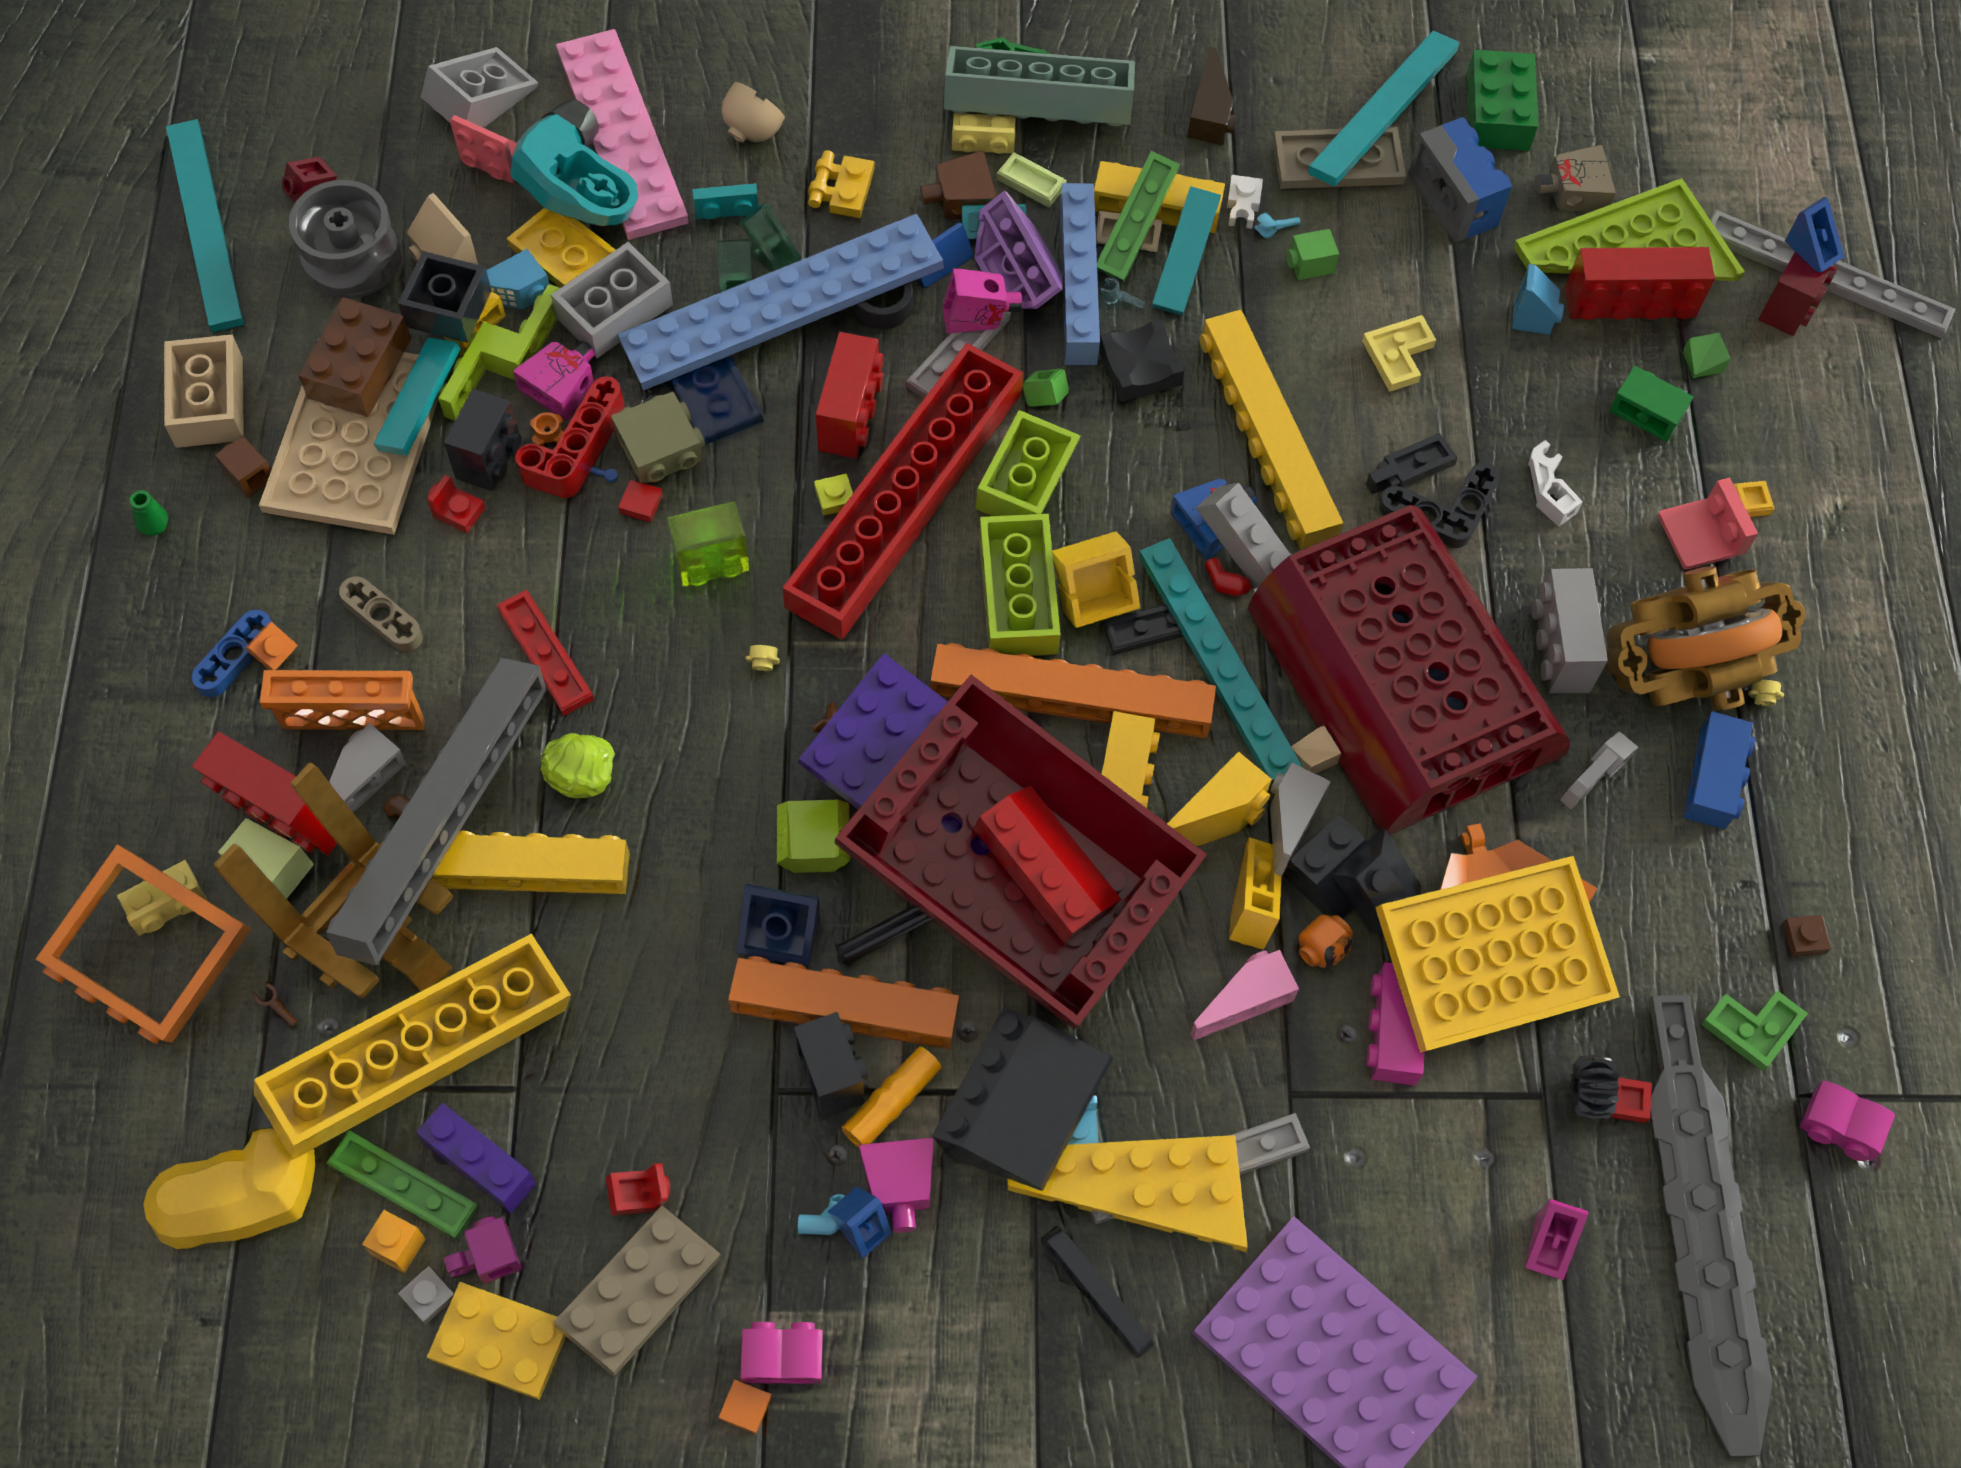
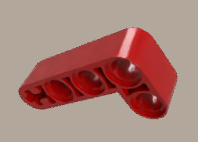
(586, 431)

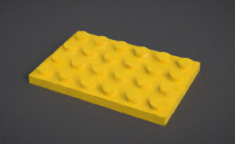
(1496, 953)

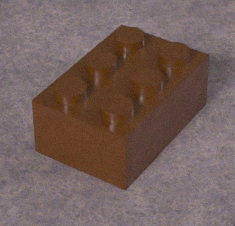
(355, 357)

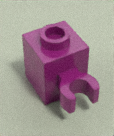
(489, 1252)

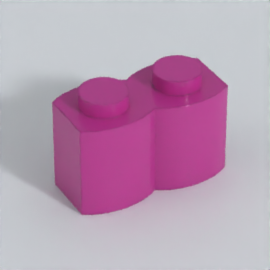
(1847, 1121)
(781, 1355)

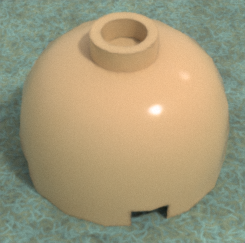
(749, 115)

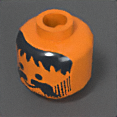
(1325, 941)

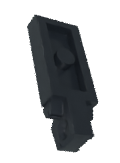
(1412, 464)

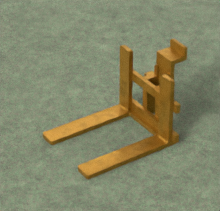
(302, 932)

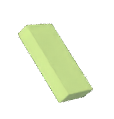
(1031, 179)

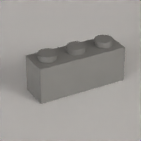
(1243, 532)

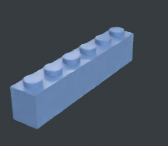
(1079, 274)

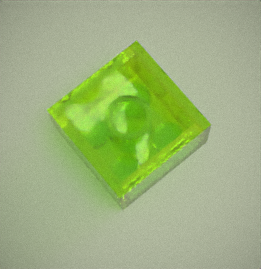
(708, 544)

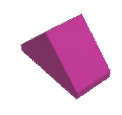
(1555, 1238)

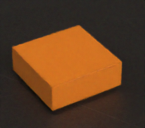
(745, 1407)

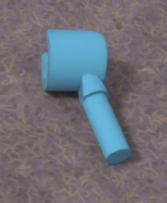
(1269, 227)

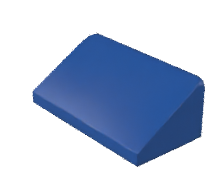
(954, 250)

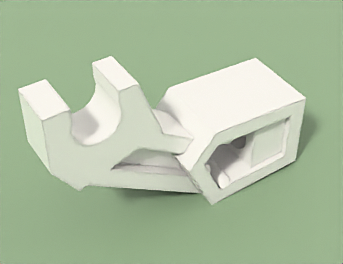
(1544, 483)

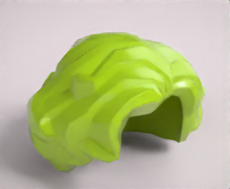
(577, 765)

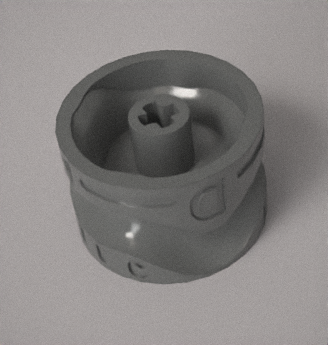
(344, 239)

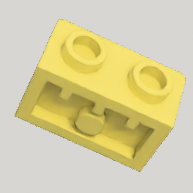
(983, 133)
(150, 908)

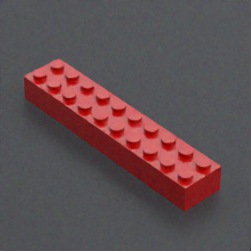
(902, 491)

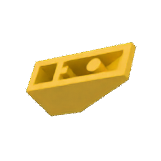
(1256, 896)

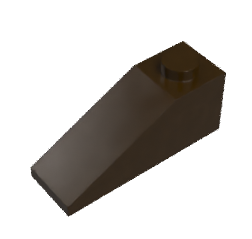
(1213, 104)

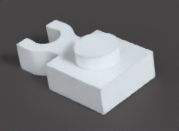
(1244, 198)

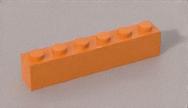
(869, 1006)

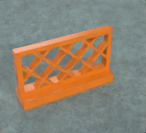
(336, 693)

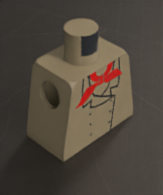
(1578, 180)

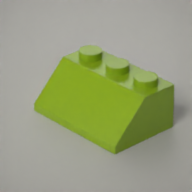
(1025, 467)

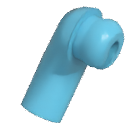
(819, 1224)

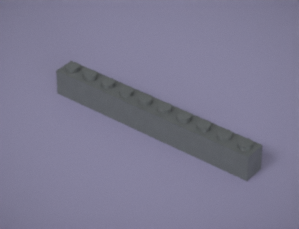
(436, 812)

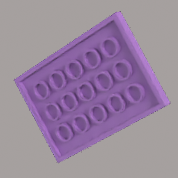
(1334, 1353)

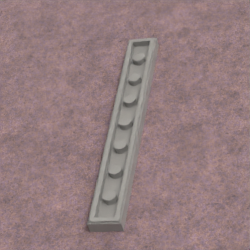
(1847, 282)

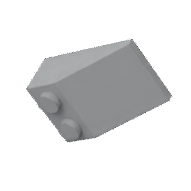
(476, 86)

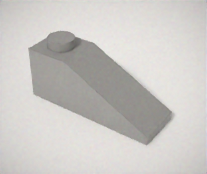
(365, 766)
(1292, 810)

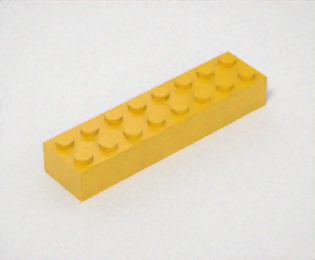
(410, 1046)

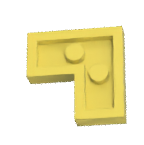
(1392, 347)

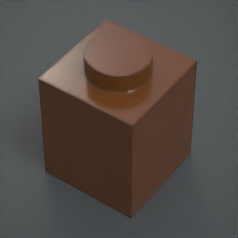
(244, 466)

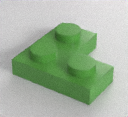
(1753, 1036)

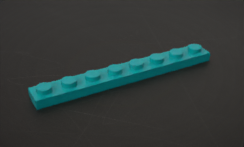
(1218, 659)

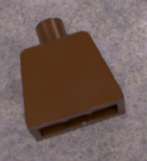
(960, 183)

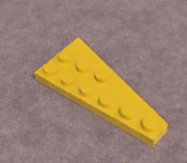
(1155, 1183)

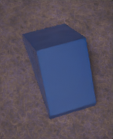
(1816, 236)
(861, 1220)

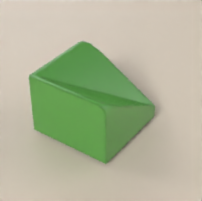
(1706, 355)
(1046, 387)

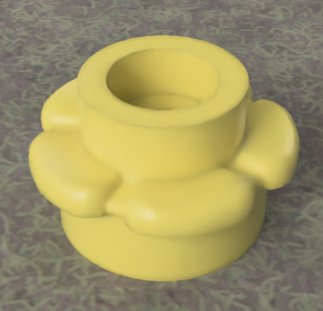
(763, 657)
(1766, 692)

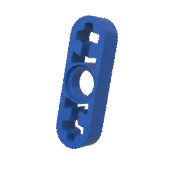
(232, 638)

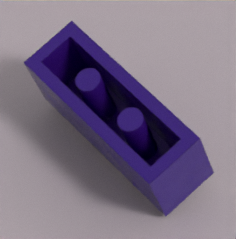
(476, 1158)

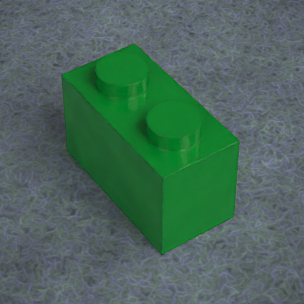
(1651, 403)

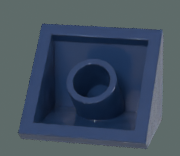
(778, 925)

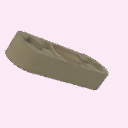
(376, 600)

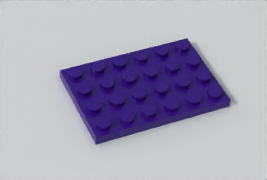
(873, 734)

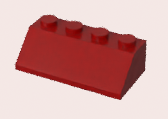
(1046, 862)

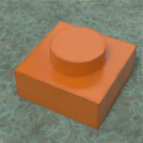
(271, 646)

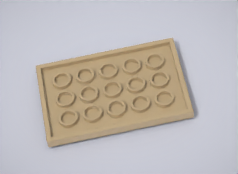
(334, 471)

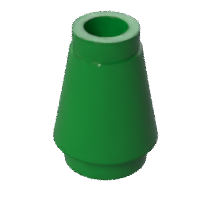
(148, 514)

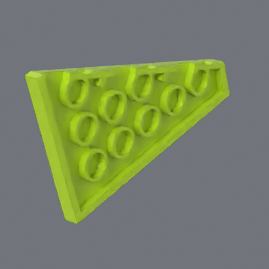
(1651, 219)

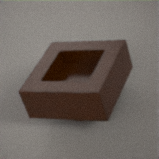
(1806, 935)

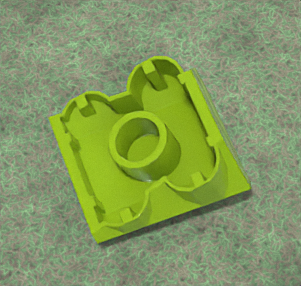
(808, 835)

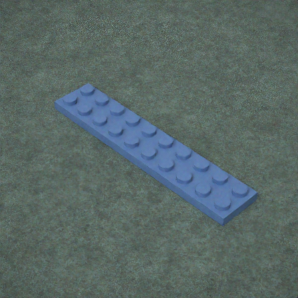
(780, 301)

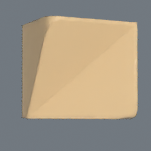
(1317, 751)

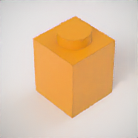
(394, 1241)

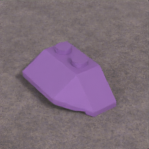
(1014, 248)

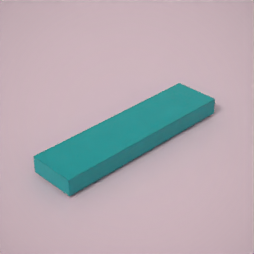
(1186, 251)
(417, 396)

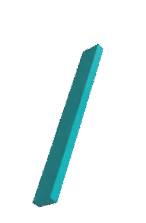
(1383, 108)
(205, 226)

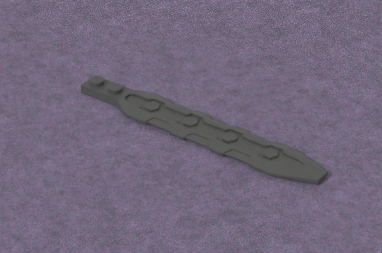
(1704, 1210)

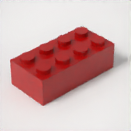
(1639, 282)
(263, 790)

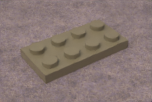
(1299, 148)
(637, 1291)

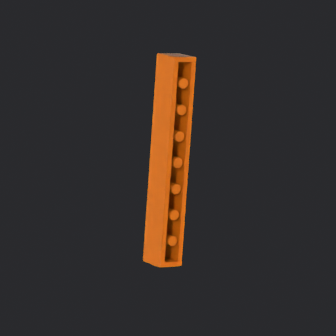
(1077, 690)

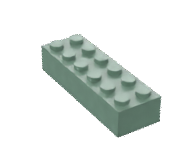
(1039, 85)

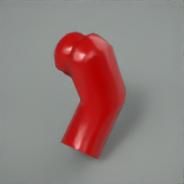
(1226, 582)

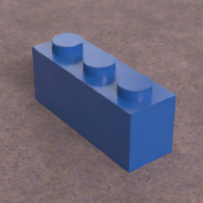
(1719, 770)

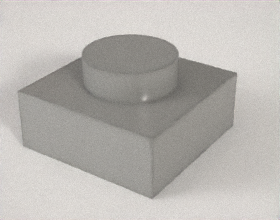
(427, 1295)

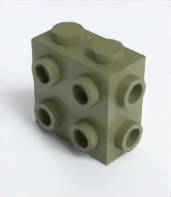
(658, 437)

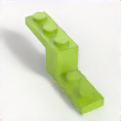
(497, 352)

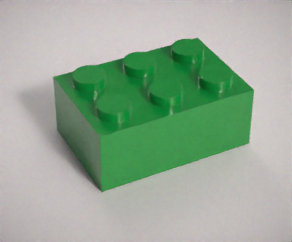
(1502, 99)

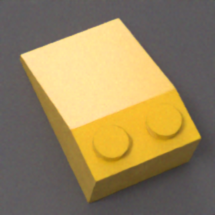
(1224, 803)

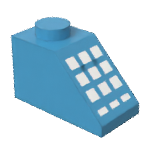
(518, 280)

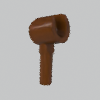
(276, 1005)

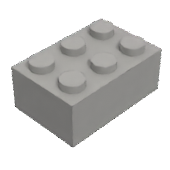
(612, 298)
(1569, 631)

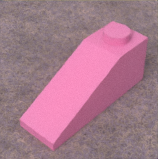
(1255, 989)

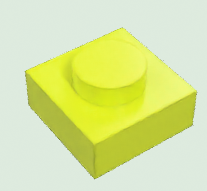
(833, 493)

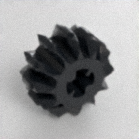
(1594, 1087)

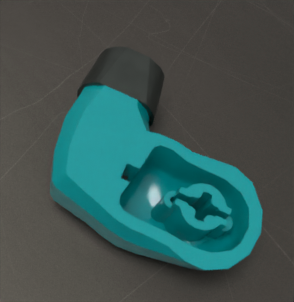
(567, 175)

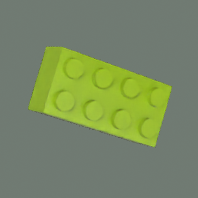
(1019, 584)

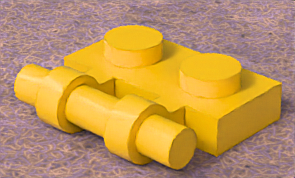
(850, 188)

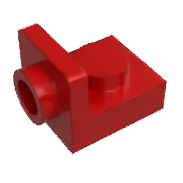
(454, 505)

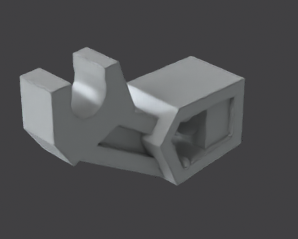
(1606, 762)

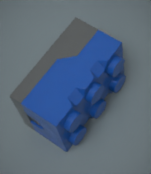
(1459, 179)

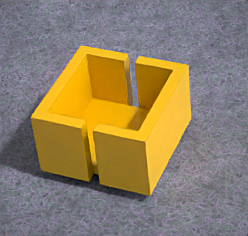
(1092, 582)

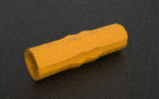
(892, 1097)

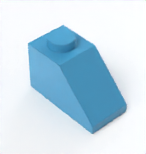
(1537, 303)

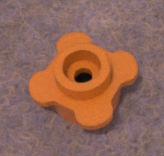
(546, 421)

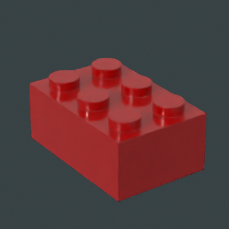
(849, 395)

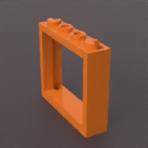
(118, 1008)

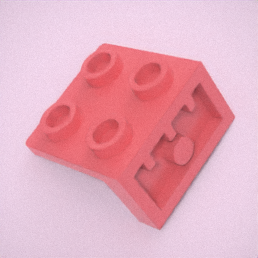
(483, 148)
(1709, 527)

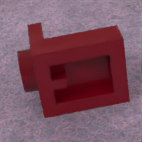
(304, 175)

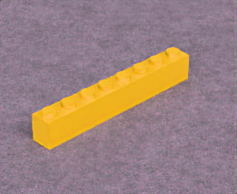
(1270, 430)

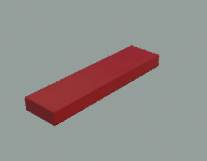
(546, 651)

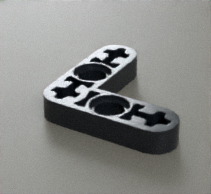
(1453, 517)

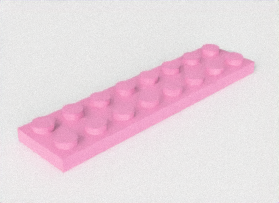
(626, 136)

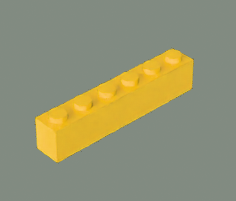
(535, 863)

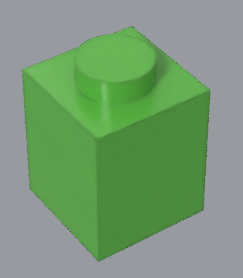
(1313, 254)

